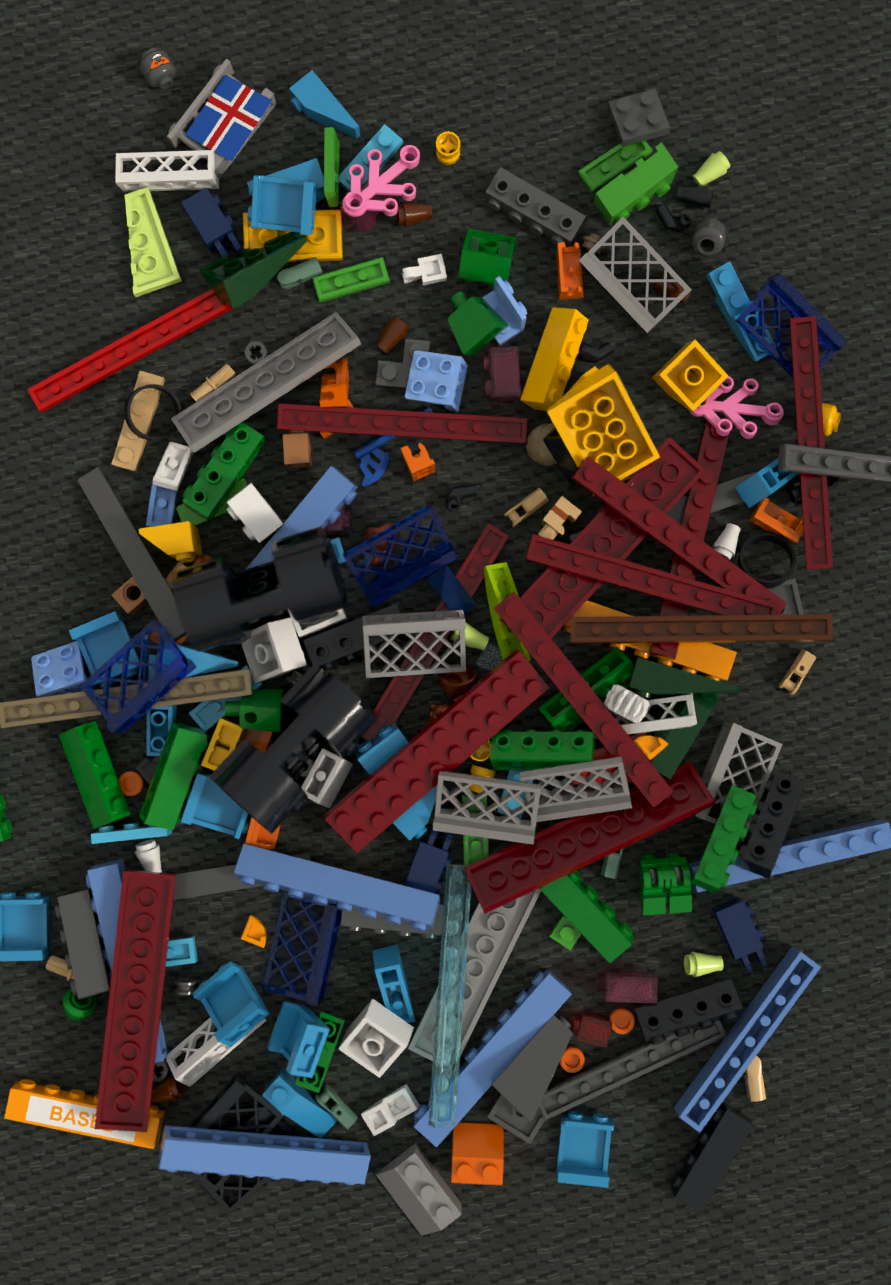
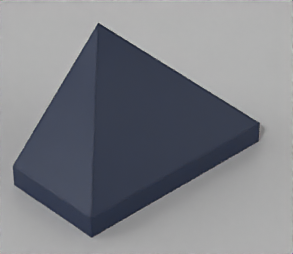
(450, 590)

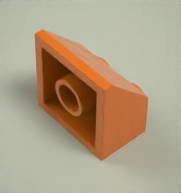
(477, 1153)

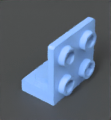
(508, 309)
(437, 379)
(59, 671)

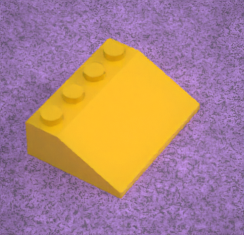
(603, 424)

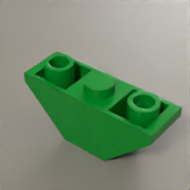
(335, 1024)

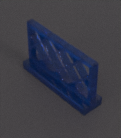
(798, 307)
(408, 569)
(150, 694)
(321, 958)

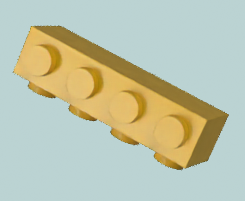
(554, 358)

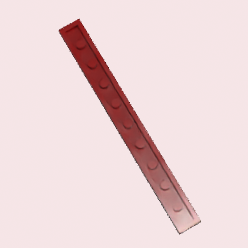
(127, 350)

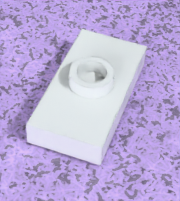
(173, 466)

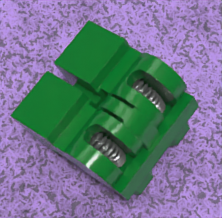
(665, 883)

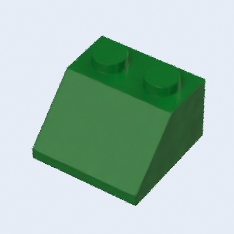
(486, 256)

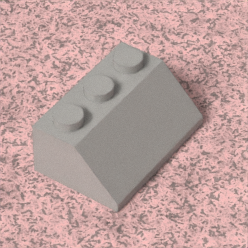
(420, 1191)

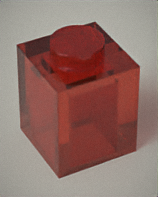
(592, 1028)

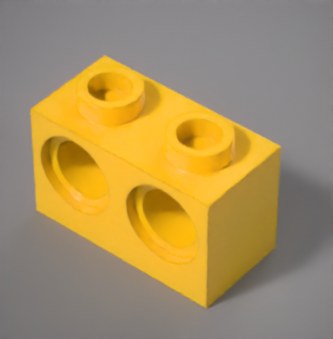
(224, 741)

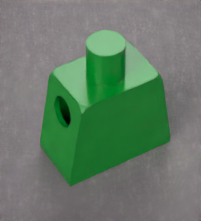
(474, 323)
(259, 710)

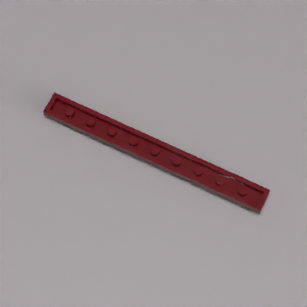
(401, 423)
(810, 434)
(695, 520)
(669, 532)
(645, 579)
(403, 687)
(583, 699)

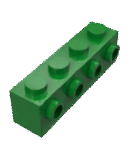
(223, 471)
(610, 670)
(540, 749)
(94, 774)
(173, 776)
(723, 840)
(590, 915)

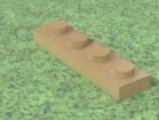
(142, 411)

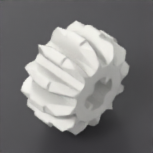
(626, 703)

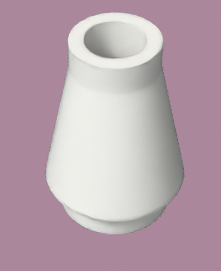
(727, 541)
(149, 855)

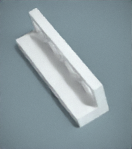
(166, 180)
(662, 723)
(200, 1060)

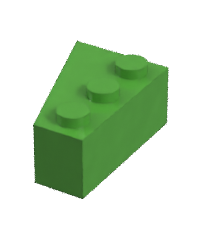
(637, 186)

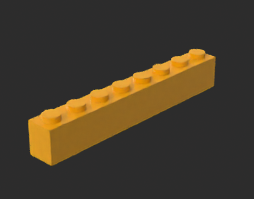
(703, 658)

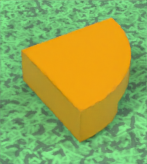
(650, 745)
(254, 932)

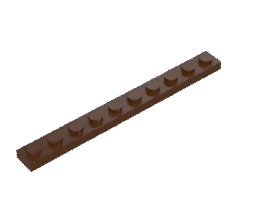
(702, 629)

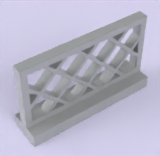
(618, 290)
(414, 623)
(722, 754)
(578, 800)
(485, 823)

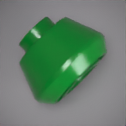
(76, 1008)

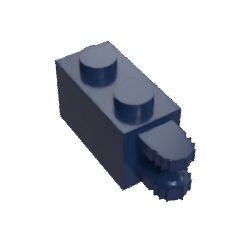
(210, 221)
(429, 863)
(739, 931)

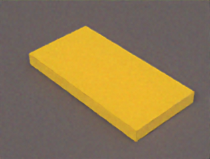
(323, 244)

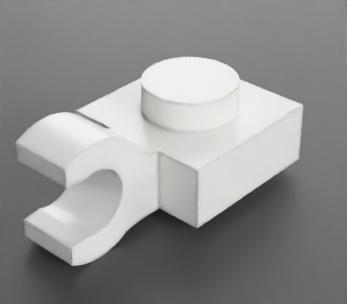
(429, 270)

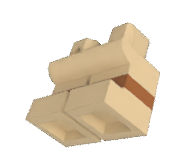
(553, 521)

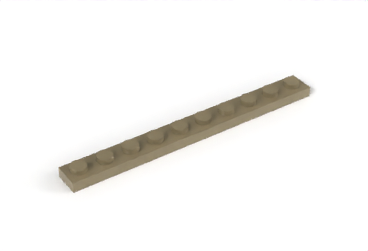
(79, 705)

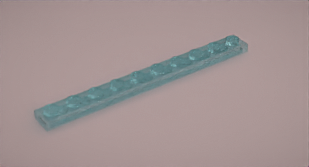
(450, 997)

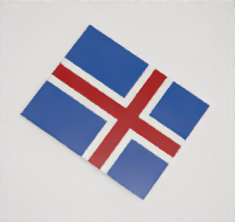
(228, 118)

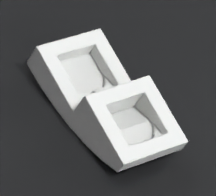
(390, 1109)

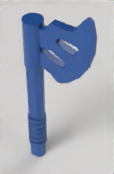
(373, 447)

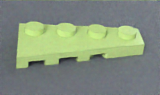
(151, 255)

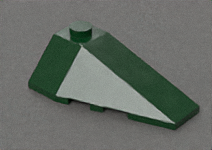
(244, 276)
(665, 680)
(681, 739)

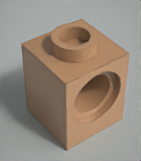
(297, 449)
(123, 597)

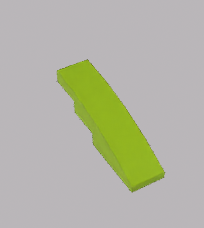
(498, 587)

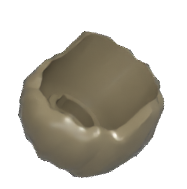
(536, 447)

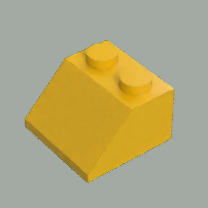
(690, 375)
(176, 540)

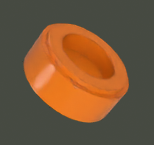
(131, 783)
(622, 1020)
(572, 1059)

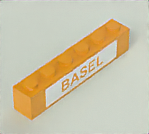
(73, 1113)

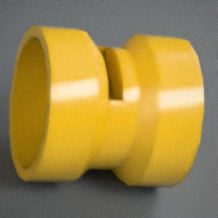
(448, 142)
(483, 752)
(482, 772)

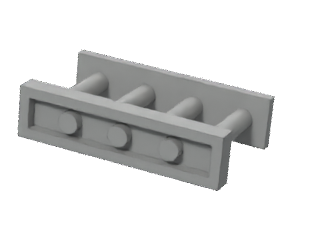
(178, 129)

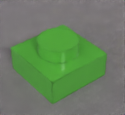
(565, 933)

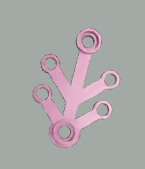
(380, 185)
(732, 408)

